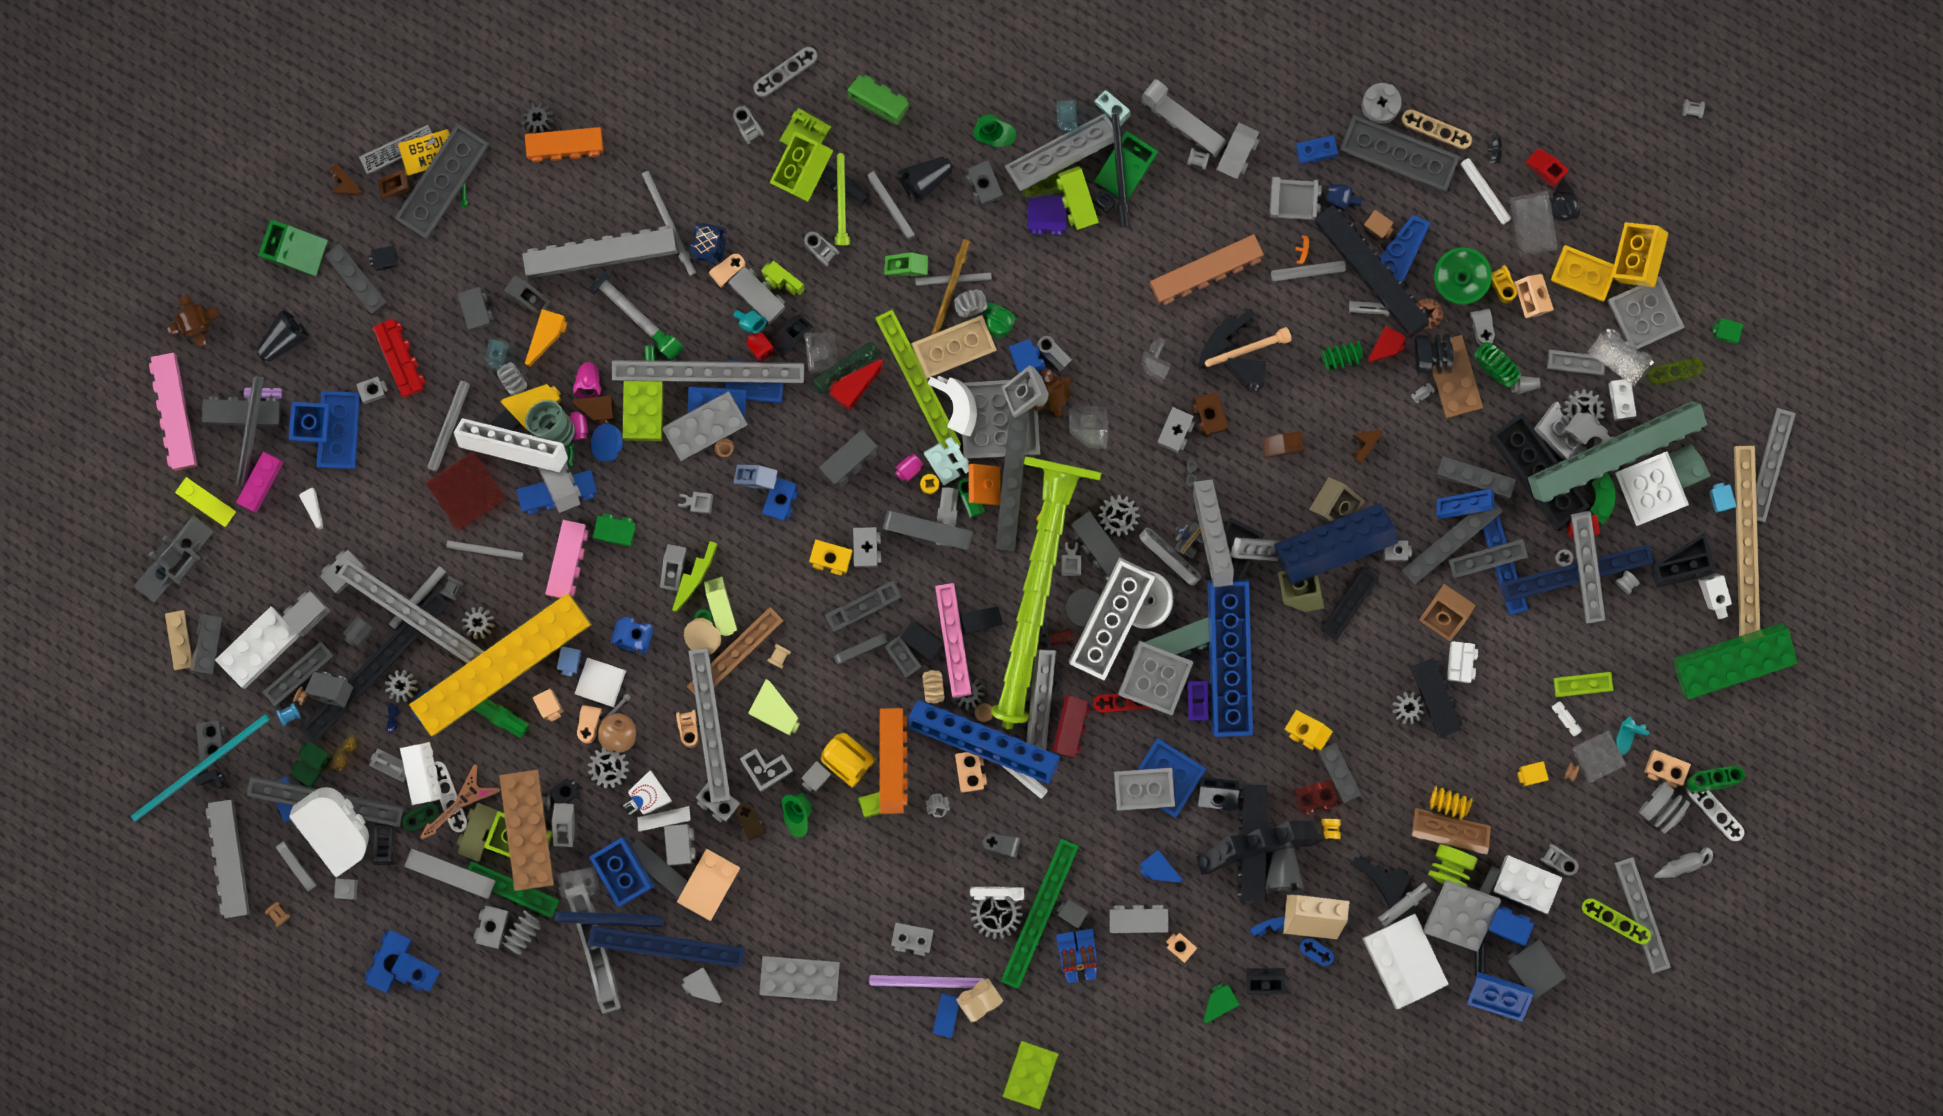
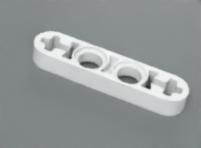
(451, 795)
(1712, 814)

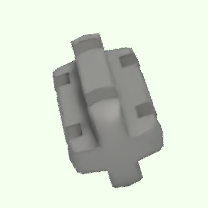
(1422, 393)

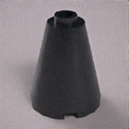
(925, 177)
(281, 337)

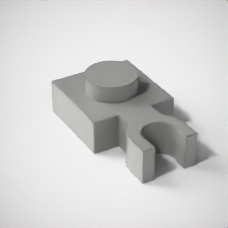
(699, 502)
(1071, 563)

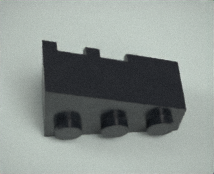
(1684, 564)

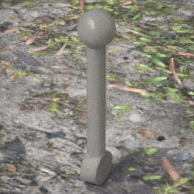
(626, 697)

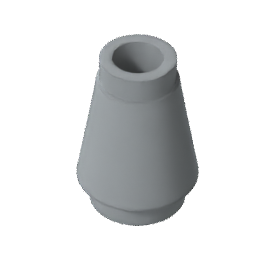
(1525, 384)

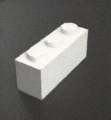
(421, 773)

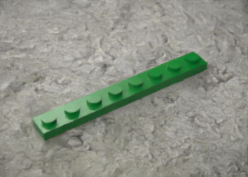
(1039, 913)

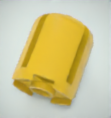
(847, 758)

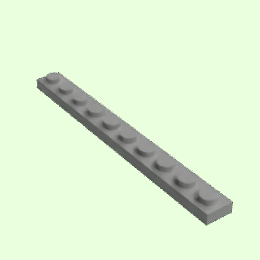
(708, 371)
(409, 612)

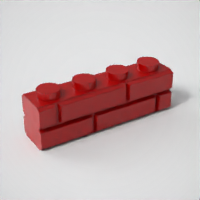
(398, 357)

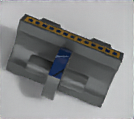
(1186, 538)

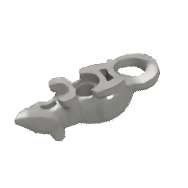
(1686, 863)

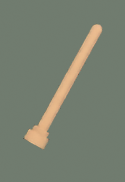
(1282, 336)

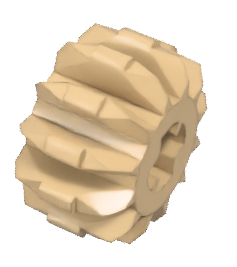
(933, 686)

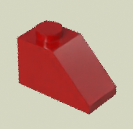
(1387, 345)
(759, 346)

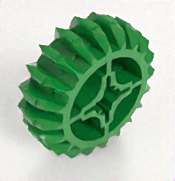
(1497, 364)

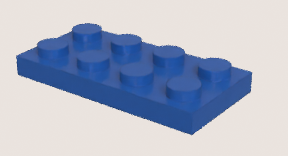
(342, 436)

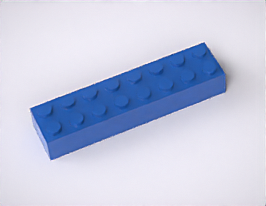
(1230, 659)

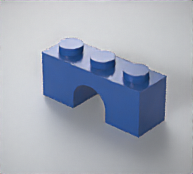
(378, 975)

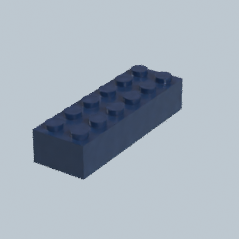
(1336, 543)

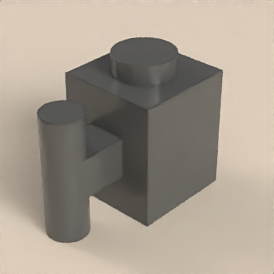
(357, 632)

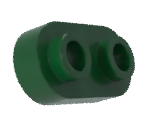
(421, 817)

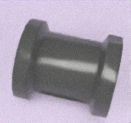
(451, 588)

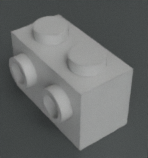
(912, 938)

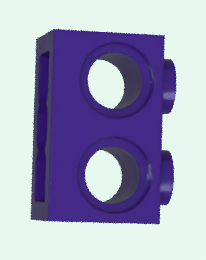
(1197, 700)

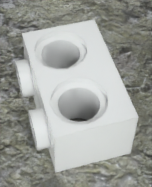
(1622, 400)

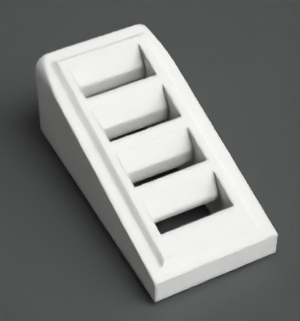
(310, 502)

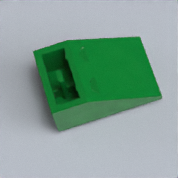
(1136, 161)
(292, 248)

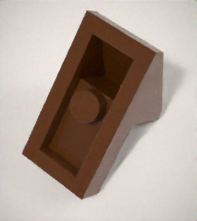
(347, 187)
(1368, 439)

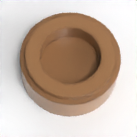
(983, 712)

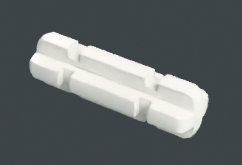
(1566, 718)

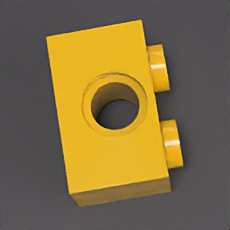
(822, 549)
(1310, 731)

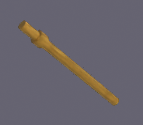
(960, 259)

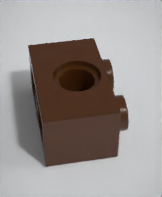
(1210, 402)

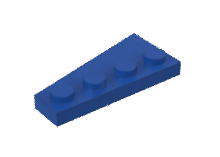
(1403, 249)

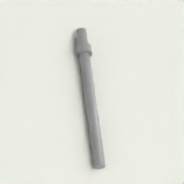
(683, 255)

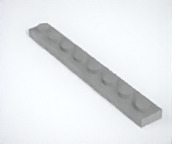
(709, 725)

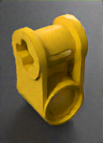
(1501, 281)

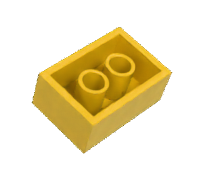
(1639, 254)

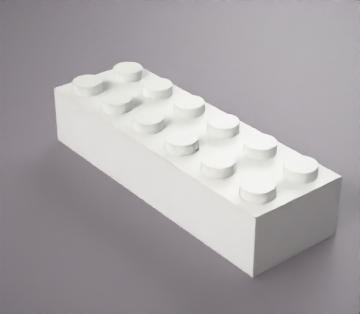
(1111, 618)

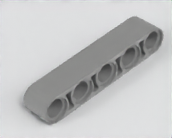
(449, 873)

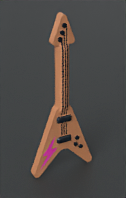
(469, 794)

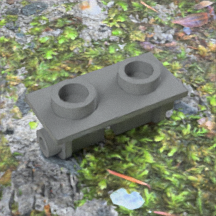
(388, 764)

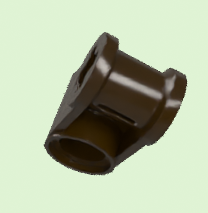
(751, 825)

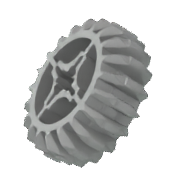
(1000, 929)

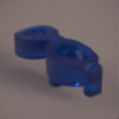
(393, 711)

